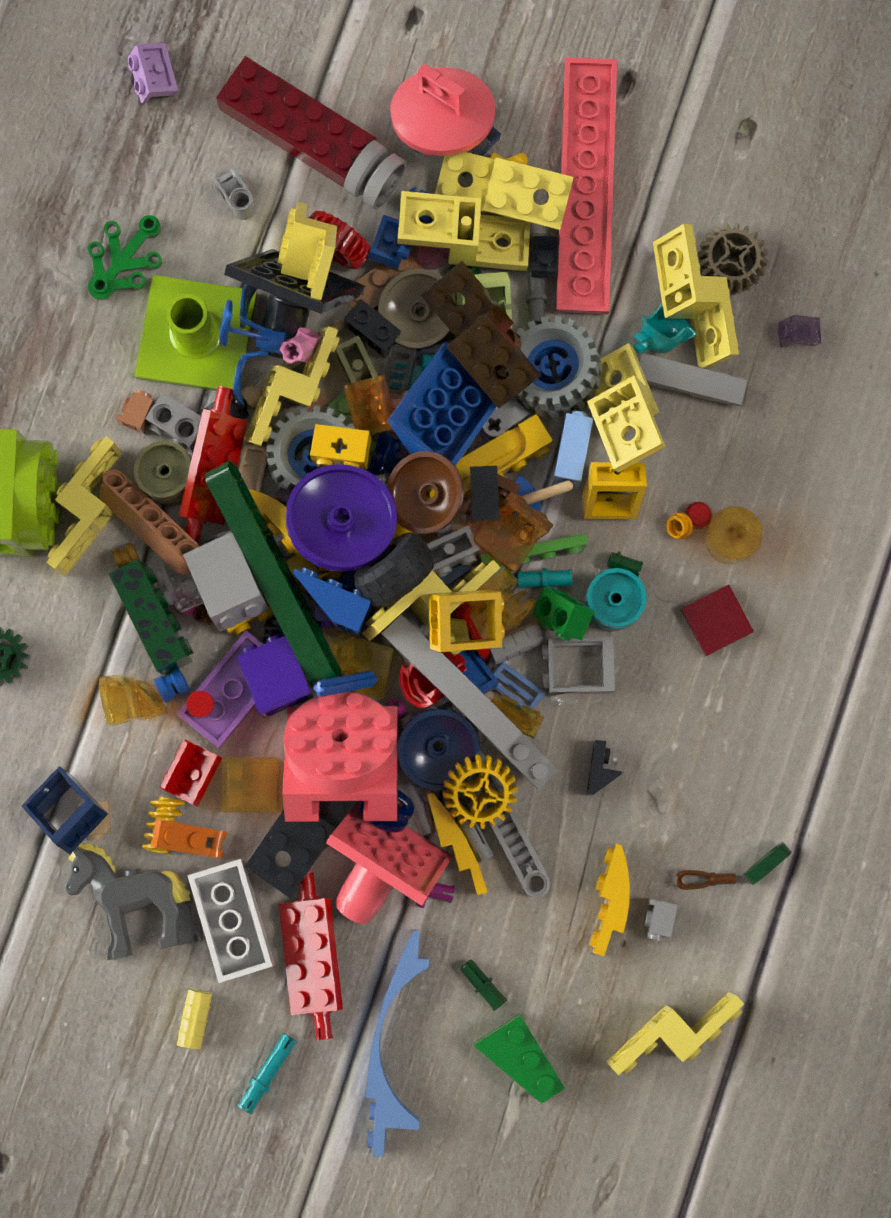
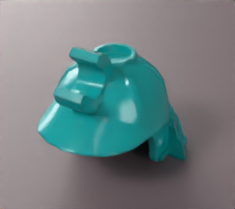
(662, 333)

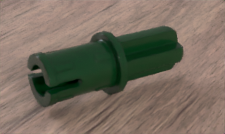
(483, 984)

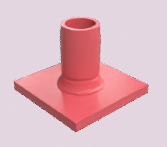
(383, 863)

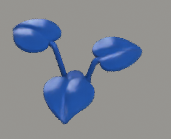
(266, 339)

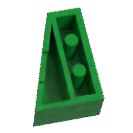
(521, 1058)

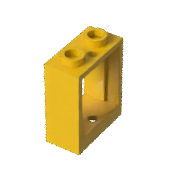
(622, 506)
(440, 620)

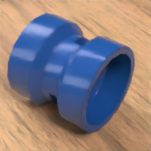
(166, 688)

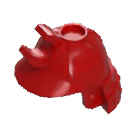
(419, 689)

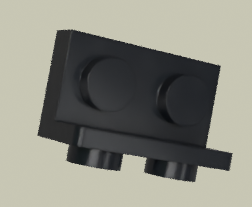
(371, 328)

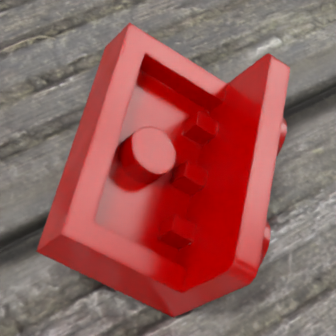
(191, 772)

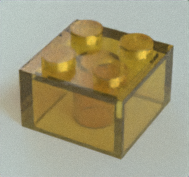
(250, 784)

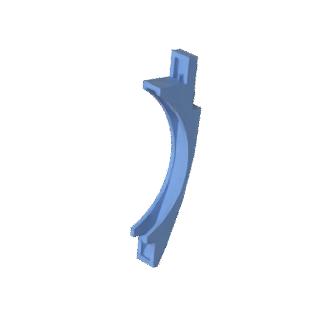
(388, 1109)

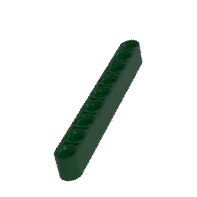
(272, 573)

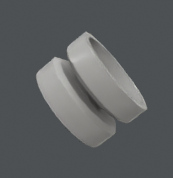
(375, 175)

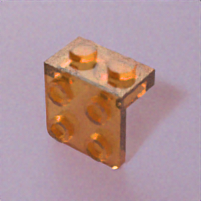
(515, 534)

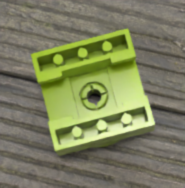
(27, 494)

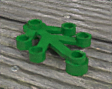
(122, 260)

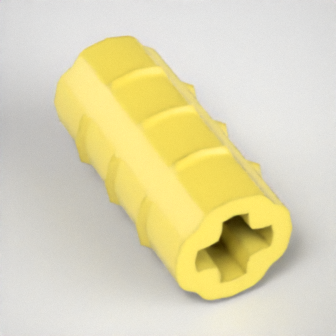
(194, 1019)

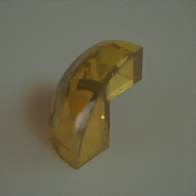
(128, 700)

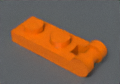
(187, 839)

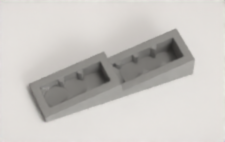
(693, 380)

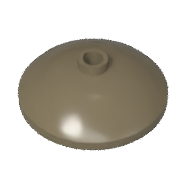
(400, 305)

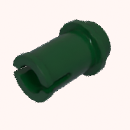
(617, 560)

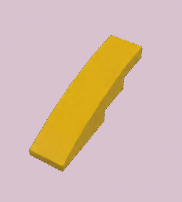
(450, 834)

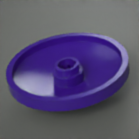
(341, 517)

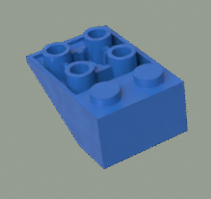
(342, 608)

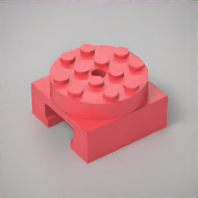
(350, 770)

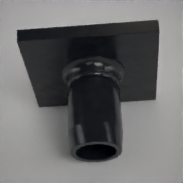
(289, 296)

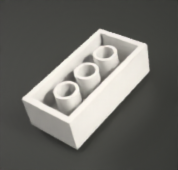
(231, 920)

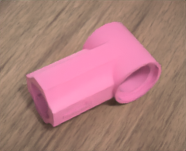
(301, 346)

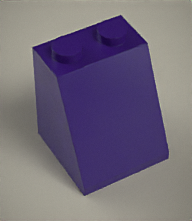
(274, 676)

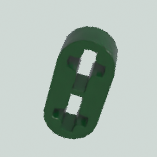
(767, 863)

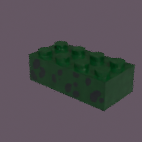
(150, 617)

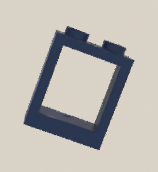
(78, 825)

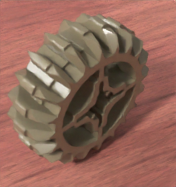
(750, 246)

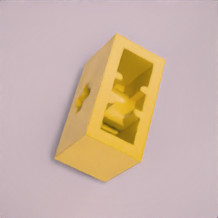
(330, 438)

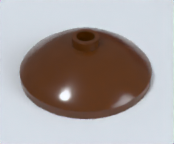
(411, 488)

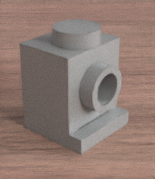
(660, 919)

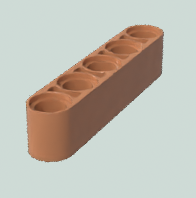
(146, 520)

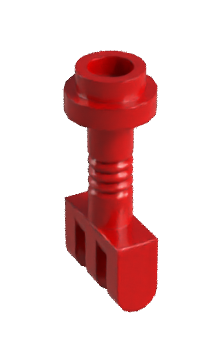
(464, 613)

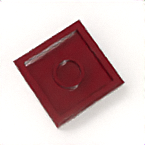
(717, 620)

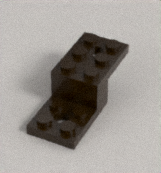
(480, 335)

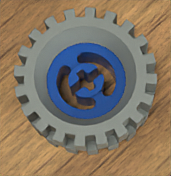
(581, 362)
(292, 437)

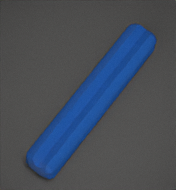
(345, 683)

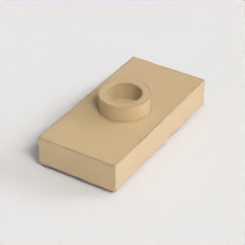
(253, 465)

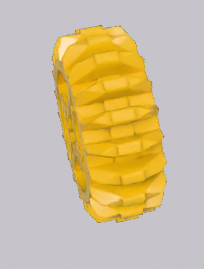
(476, 813)

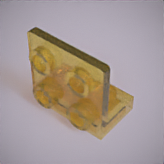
(362, 655)

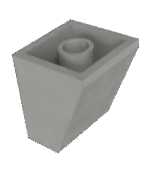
(226, 582)

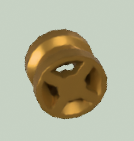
(125, 555)

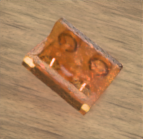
(369, 404)

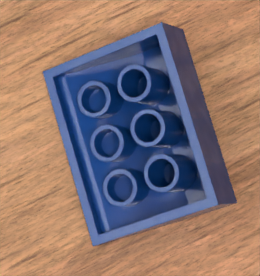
(442, 409)

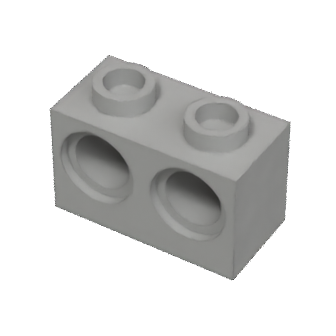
(180, 418)

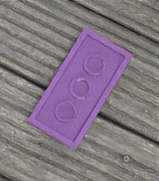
(230, 696)

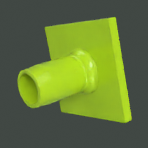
(183, 333)

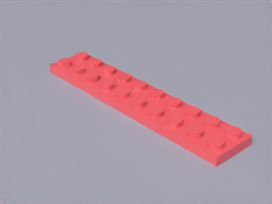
(589, 158)

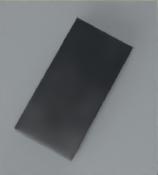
(484, 493)

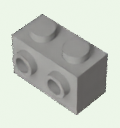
(454, 550)

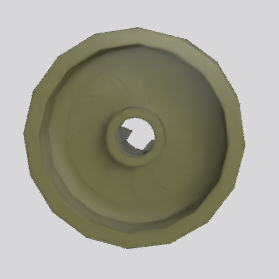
(152, 466)

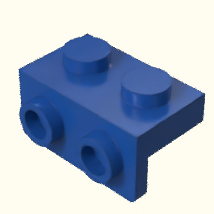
(385, 246)

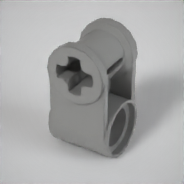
(233, 190)
(505, 419)

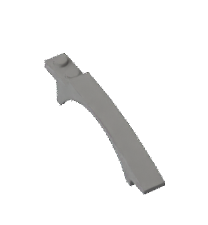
(471, 702)

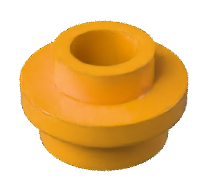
(673, 526)

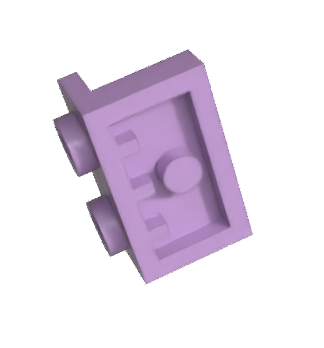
(152, 71)

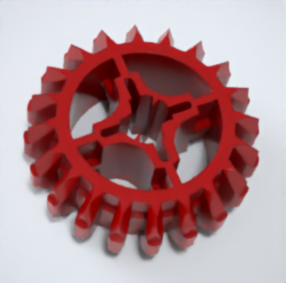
(350, 247)

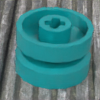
(627, 589)

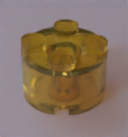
(748, 535)

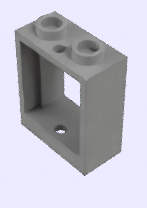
(607, 665)

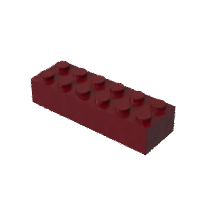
(292, 120)

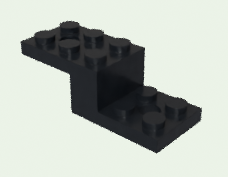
(301, 840)

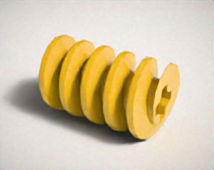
(165, 811)

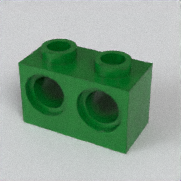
(562, 613)

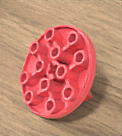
(442, 111)

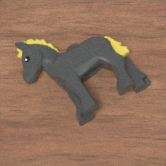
(130, 894)

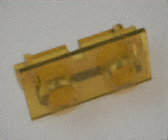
(526, 719)

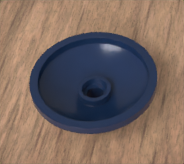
(428, 765)

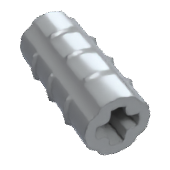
(517, 642)

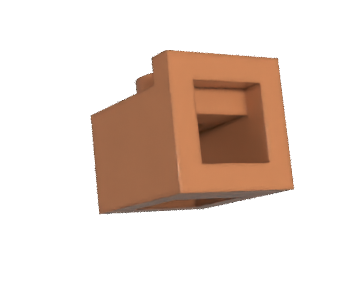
(135, 411)

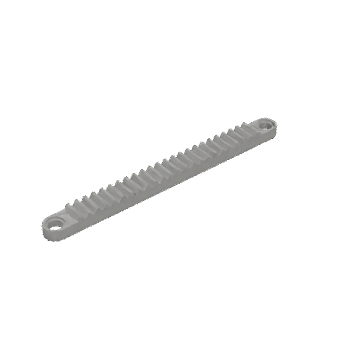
(510, 831)

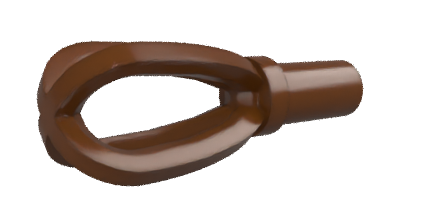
(713, 879)

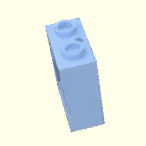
(572, 449)

